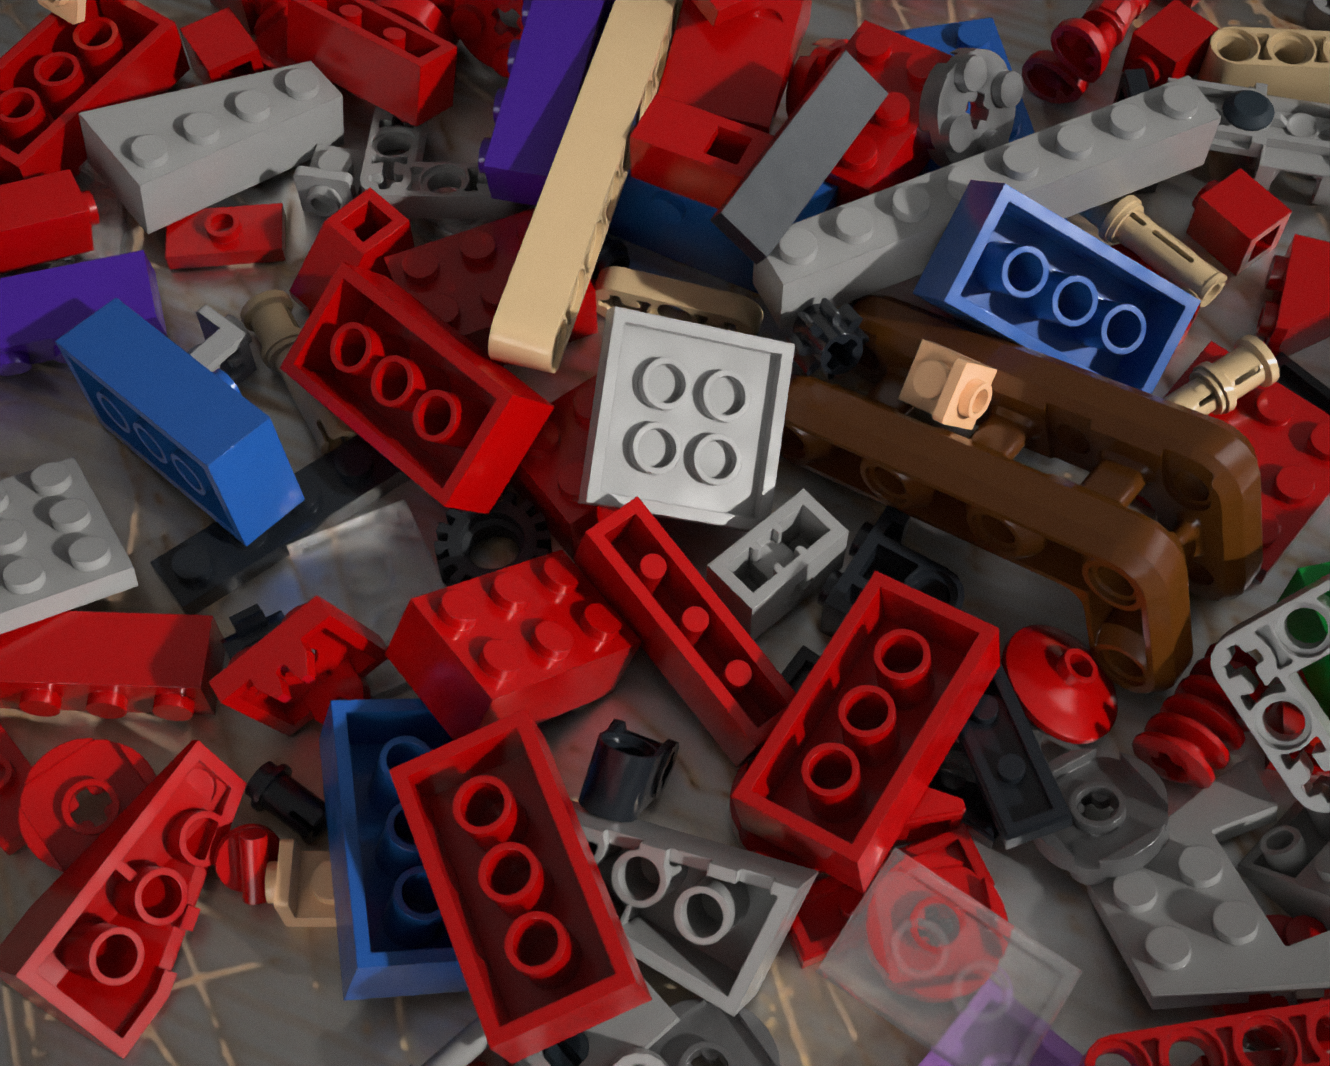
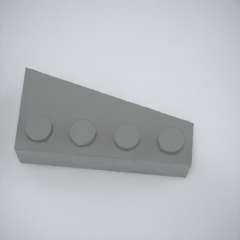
(210, 140)
(697, 905)

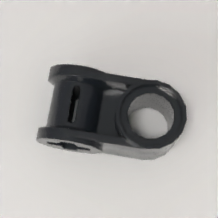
(626, 773)

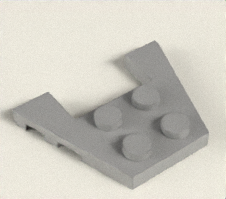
(1192, 921)

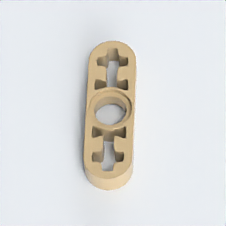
(655, 293)

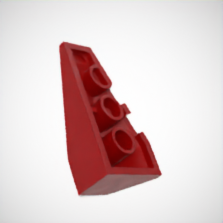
(113, 922)

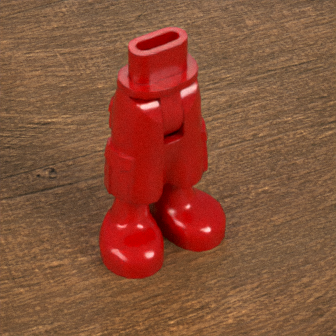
(1080, 50)

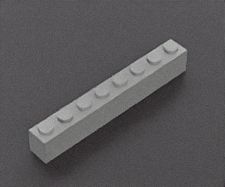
(1061, 168)

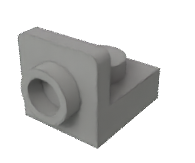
(330, 179)
(224, 345)

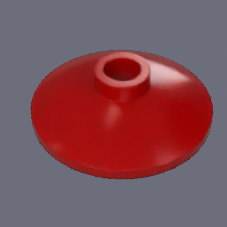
(1060, 684)

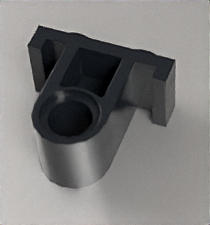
(883, 550)

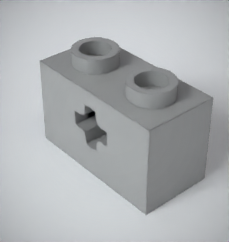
(778, 563)

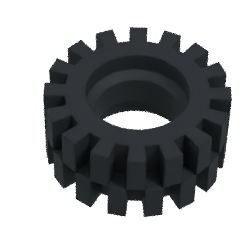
(469, 528)

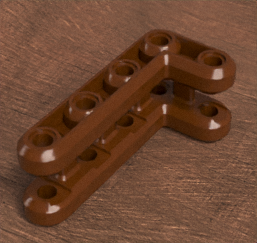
(1083, 536)

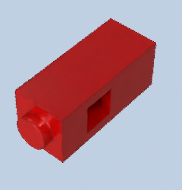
(693, 150)
(44, 220)

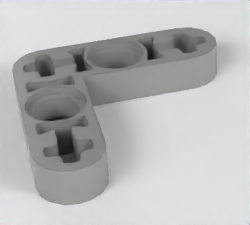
(417, 179)
(1282, 659)

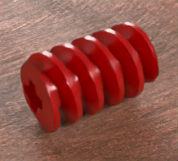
(1196, 726)

